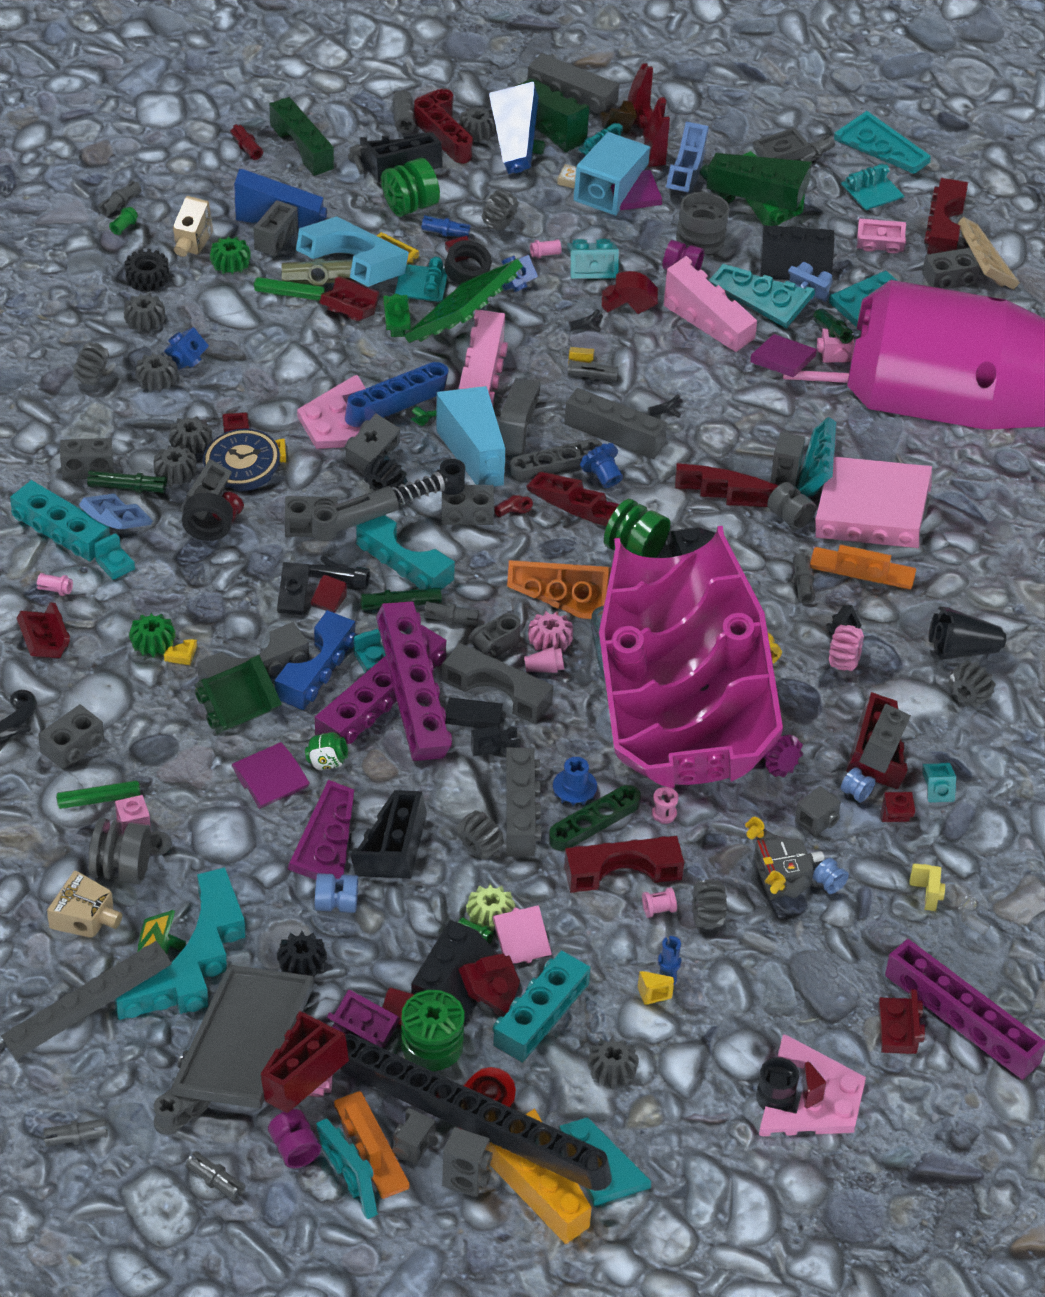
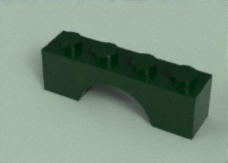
(314, 148)

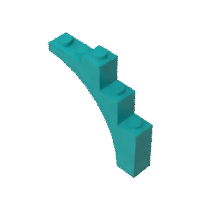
(202, 957)

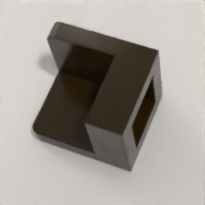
(624, 116)

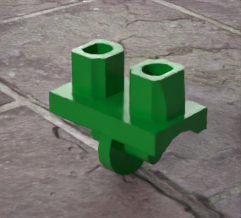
(397, 314)

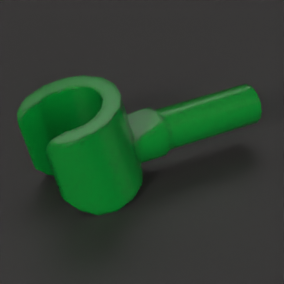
(422, 416)

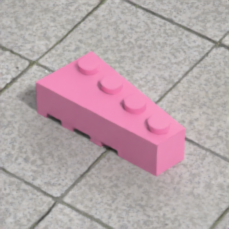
(485, 352)

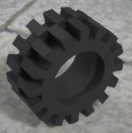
(152, 261)

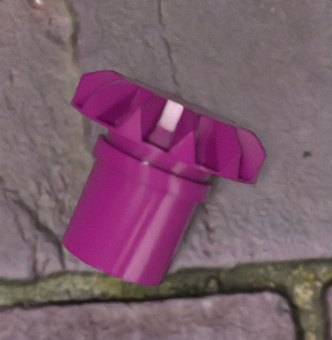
(784, 756)

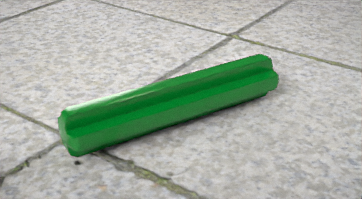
(288, 288)
(97, 794)

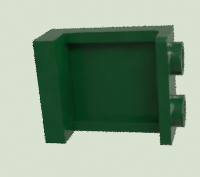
(237, 695)

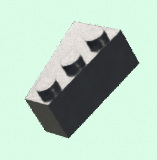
(388, 153)
(394, 839)

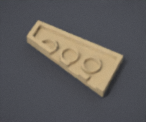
(987, 255)

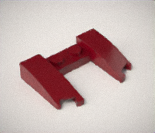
(652, 122)

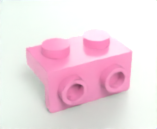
(881, 235)

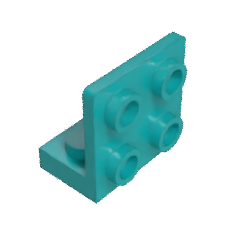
(593, 259)

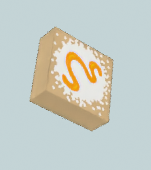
(567, 176)

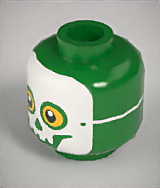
(326, 751)

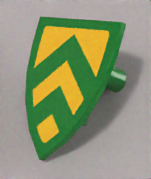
(157, 929)

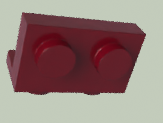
(351, 298)
(44, 632)

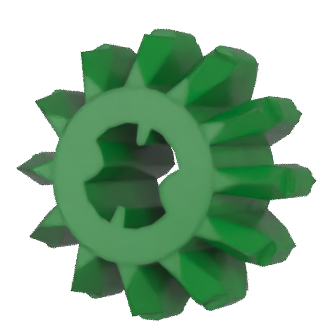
(230, 255)
(152, 634)

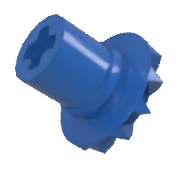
(603, 464)
(575, 782)

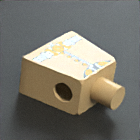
(192, 226)
(83, 907)

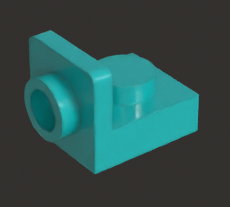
(112, 557)
(368, 649)
(940, 782)

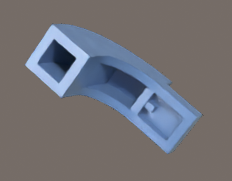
(686, 169)

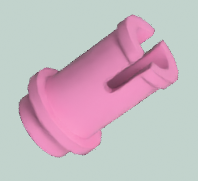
(545, 248)
(62, 585)

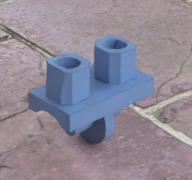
(803, 278)

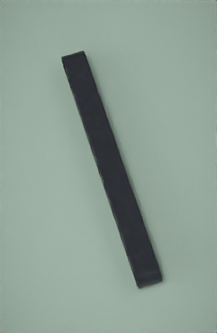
(478, 1114)

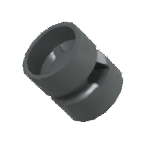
(791, 505)

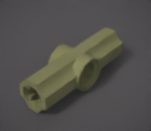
(303, 271)

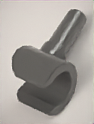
(355, 155)

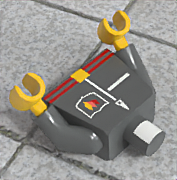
(782, 861)

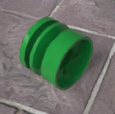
(410, 187)
(638, 529)
(432, 1029)

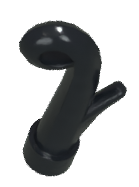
(357, 577)
(10, 725)

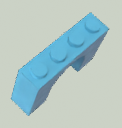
(373, 257)

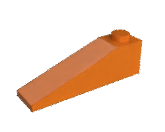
(563, 586)

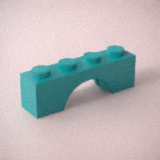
(424, 569)

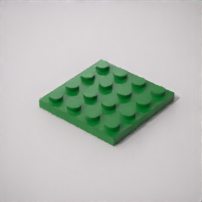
(463, 301)

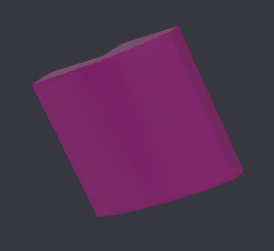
(270, 775)

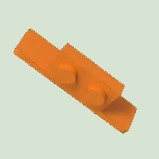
(863, 565)
(371, 1144)

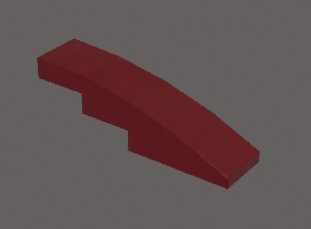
(722, 483)
(572, 497)

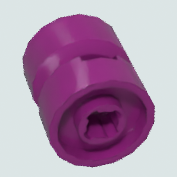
(677, 250)
(294, 1138)

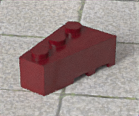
(897, 767)
(303, 1062)

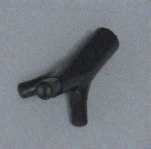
(587, 322)
(667, 407)

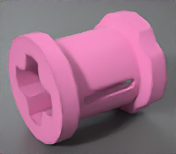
(668, 804)
(659, 902)

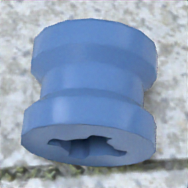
(858, 784)
(830, 875)

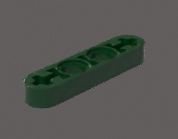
(591, 814)

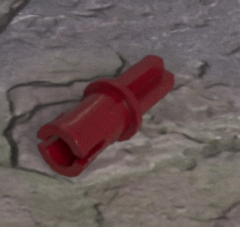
(246, 142)

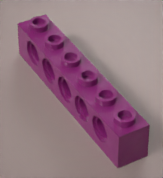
(370, 695)
(421, 742)
(966, 1009)

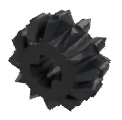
(383, 473)
(302, 954)

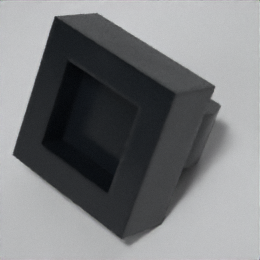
(845, 617)

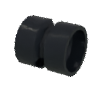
(777, 1084)

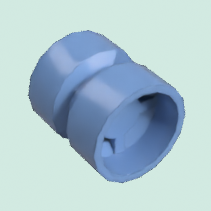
(336, 893)

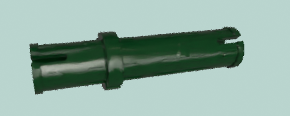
(836, 327)
(127, 481)
(419, 597)

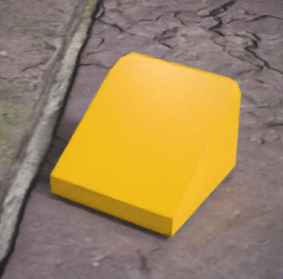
(581, 354)
(655, 987)

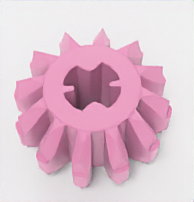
(550, 632)
(846, 647)

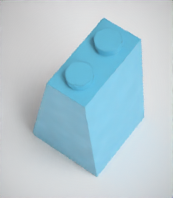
(609, 163)
(472, 433)

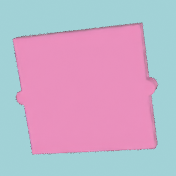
(522, 934)

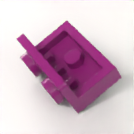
(364, 1019)

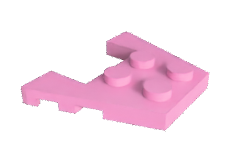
(325, 416)
(840, 1103)

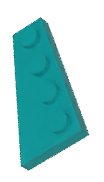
(882, 142)
(764, 295)
(819, 458)

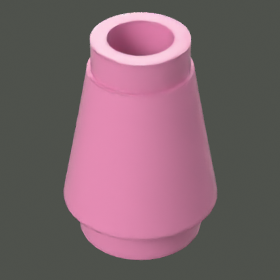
(545, 661)

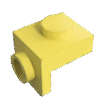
(928, 877)

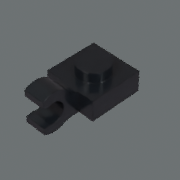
(490, 739)

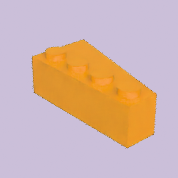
(549, 1195)

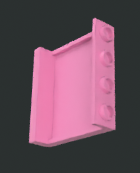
(874, 502)

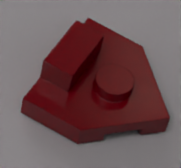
(492, 982)

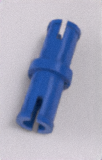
(445, 227)
(669, 958)

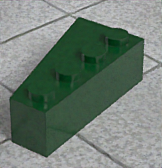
(560, 118)
(760, 179)

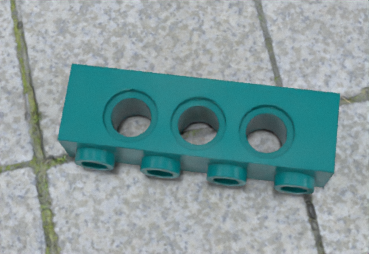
(58, 519)
(555, 991)

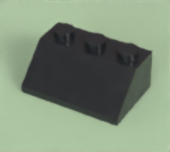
(793, 245)
(440, 971)

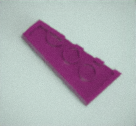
(326, 834)

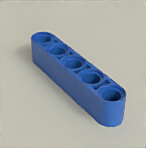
(396, 393)

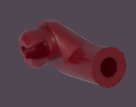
(514, 504)

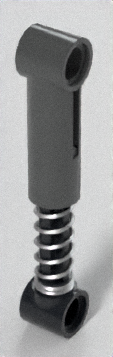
(329, 520)

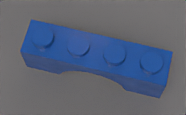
(301, 681)

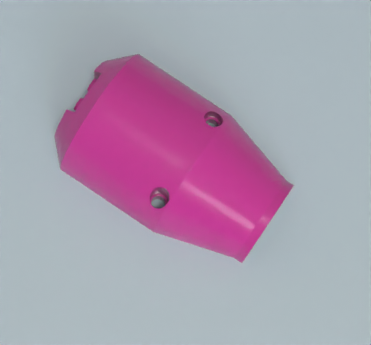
(950, 357)
(667, 636)

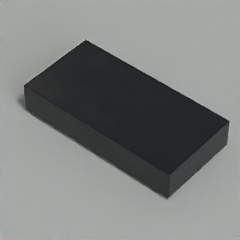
(473, 713)

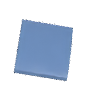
(114, 513)

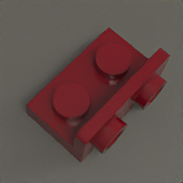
(900, 1024)

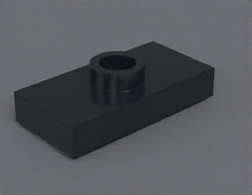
(293, 588)

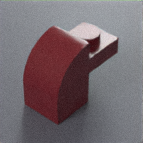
(633, 289)

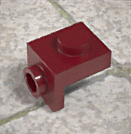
(897, 807)

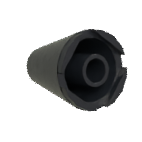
(963, 635)

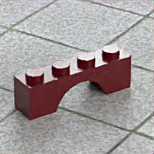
(948, 202)
(656, 857)

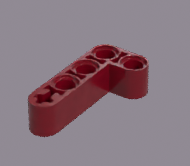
(434, 115)

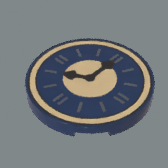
(248, 454)

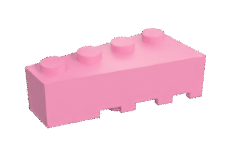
(707, 306)

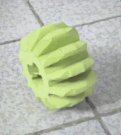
(488, 903)

